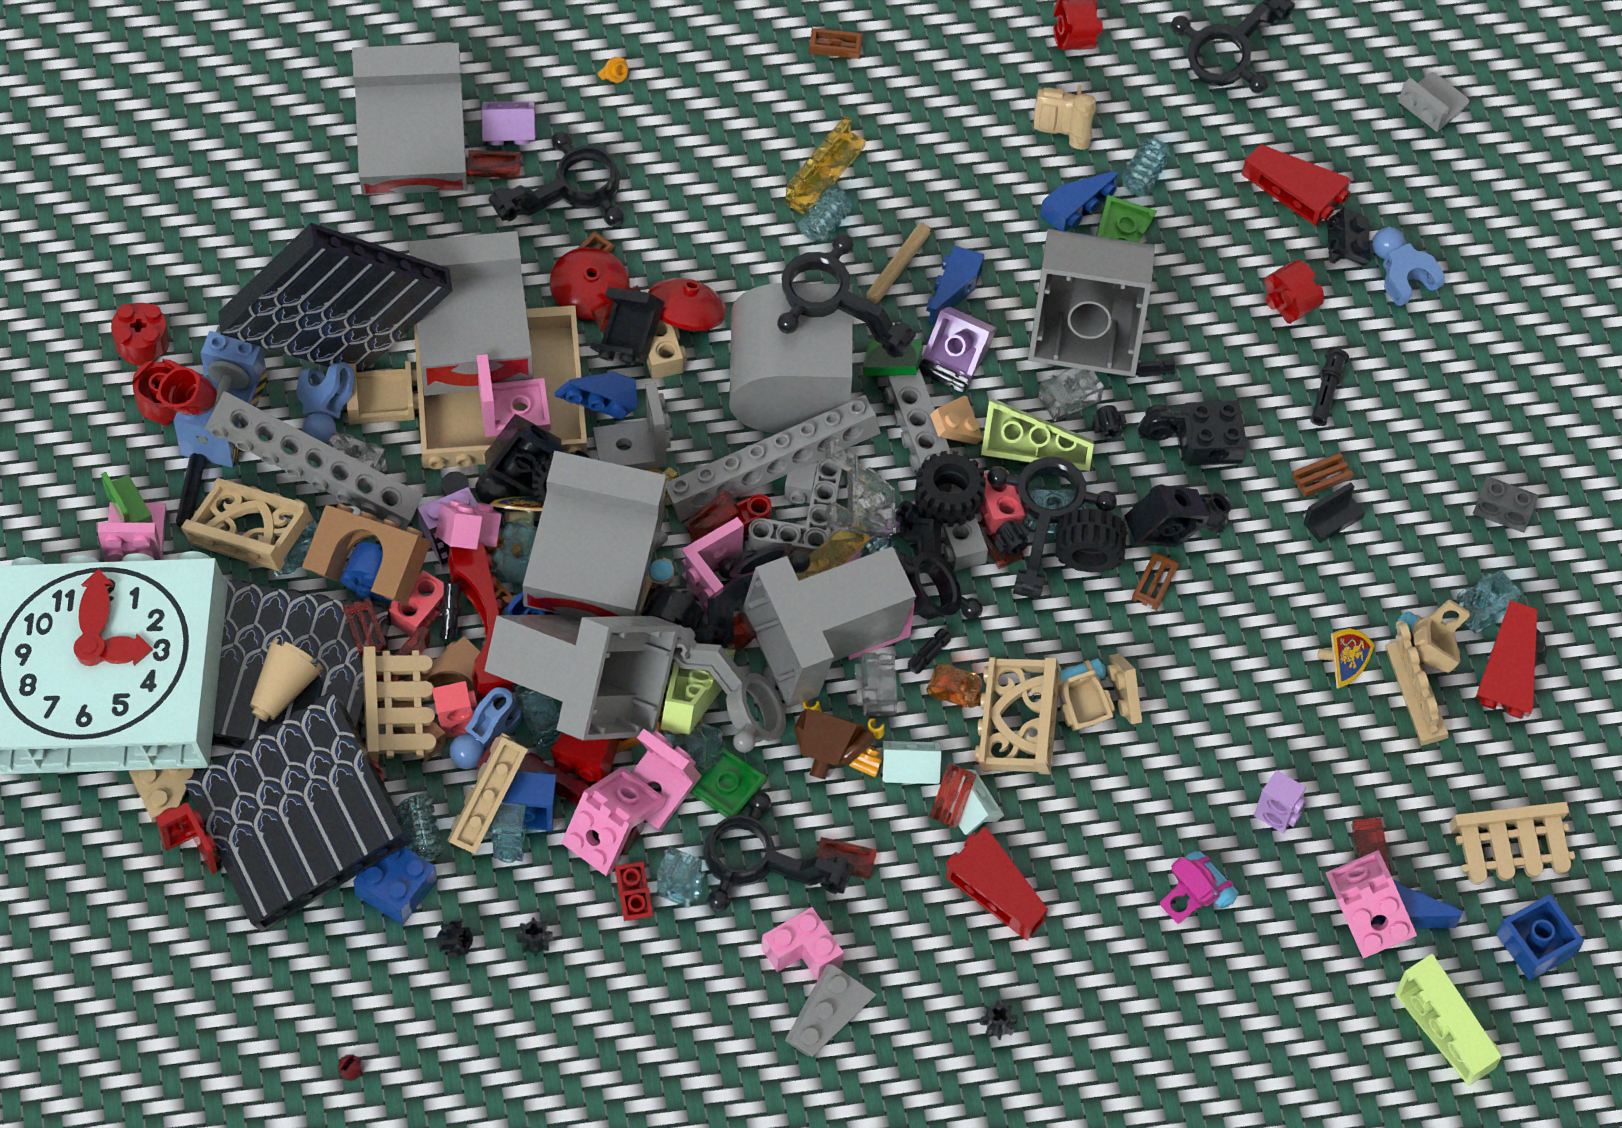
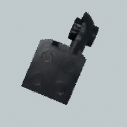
(1204, 431)
(519, 449)
(1175, 514)

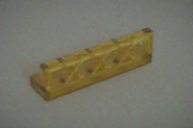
(824, 167)
(834, 552)

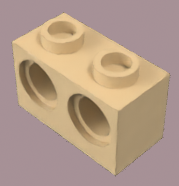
(666, 346)

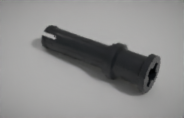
(1331, 376)

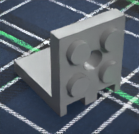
(645, 437)

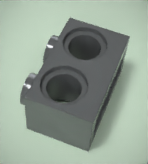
(1505, 504)

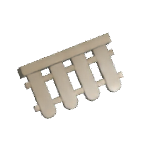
(1415, 687)
(396, 691)
(486, 796)
(1523, 819)

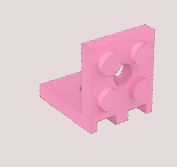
(499, 399)
(121, 538)
(706, 555)
(668, 768)
(611, 816)
(1367, 890)

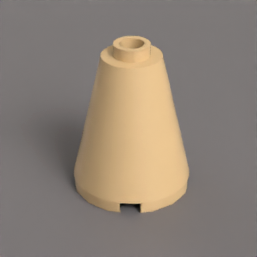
(282, 679)

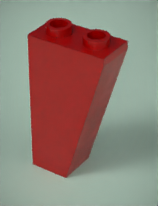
(1297, 183)
(1511, 665)
(585, 757)
(996, 883)

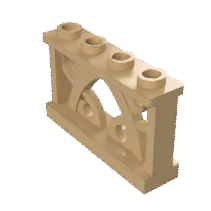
(246, 500)
(1042, 744)

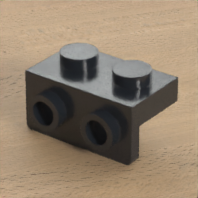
(1348, 237)

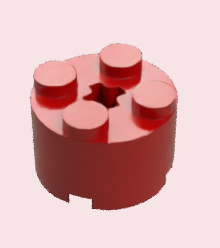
(1076, 24)
(1293, 291)
(139, 333)
(145, 387)

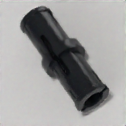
(450, 610)

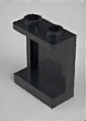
(629, 326)

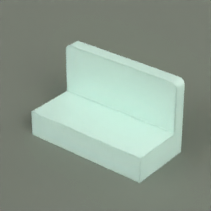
(911, 762)
(978, 808)

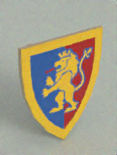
(528, 504)
(1350, 654)

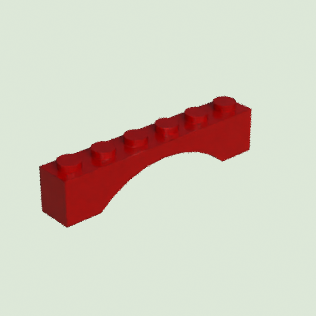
(473, 571)

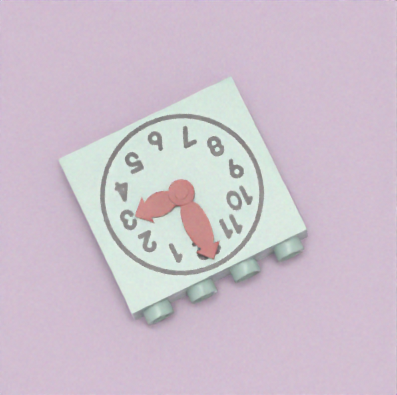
(109, 663)

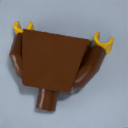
(832, 738)

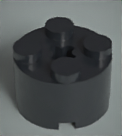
(674, 607)

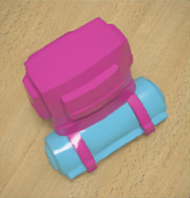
(1201, 883)

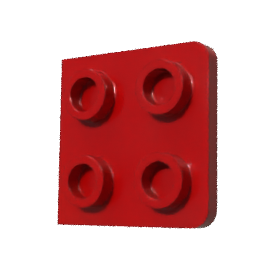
(181, 825)

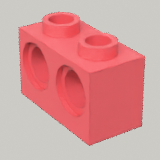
(1001, 506)
(425, 607)
(454, 707)

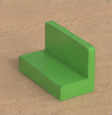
(126, 500)

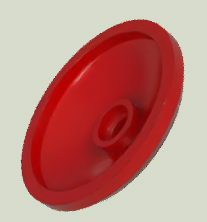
(575, 288)
(689, 304)

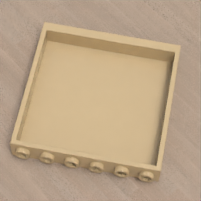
(454, 422)

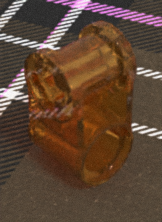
(954, 684)

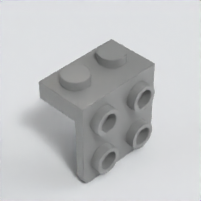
(1433, 100)

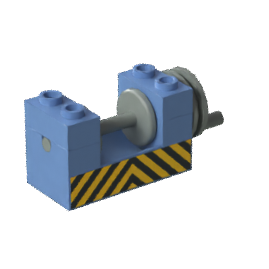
(231, 368)

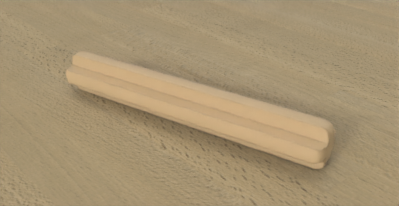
(898, 263)

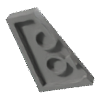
(827, 1010)

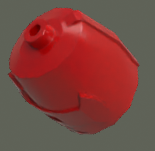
(189, 392)

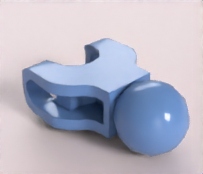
(1405, 264)
(324, 398)
(484, 727)

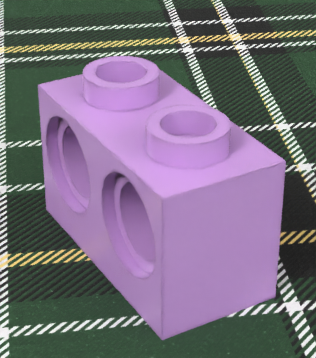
(1281, 802)

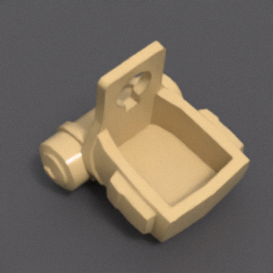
(1066, 114)

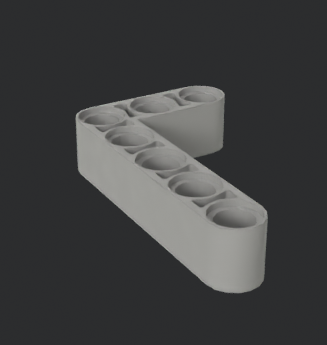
(806, 534)

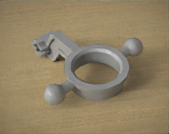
(735, 684)

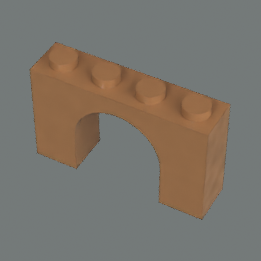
(342, 529)
(449, 668)

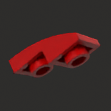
(633, 891)

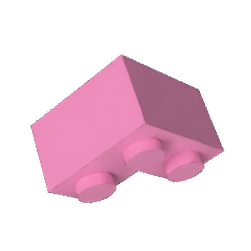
(468, 525)
(802, 938)

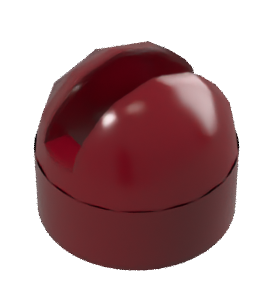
(354, 1070)

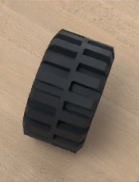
(953, 470)
(1091, 540)

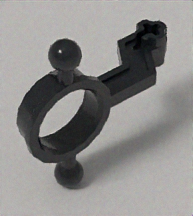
(1262, 15)
(521, 199)
(894, 337)
(927, 535)
(1029, 582)
(734, 593)
(831, 873)

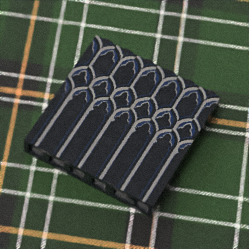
(334, 299)
(308, 622)
(297, 811)

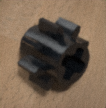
(1109, 422)
(1011, 538)
(534, 928)
(454, 939)
(996, 1013)

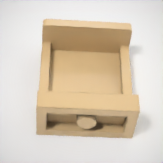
(383, 396)

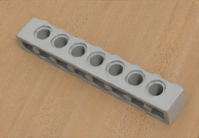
(912, 388)
(305, 448)
(772, 457)

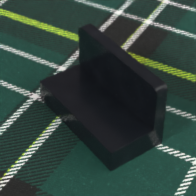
(1333, 513)

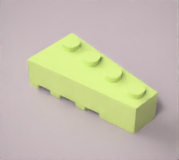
(1026, 438)
(689, 697)
(1447, 1019)

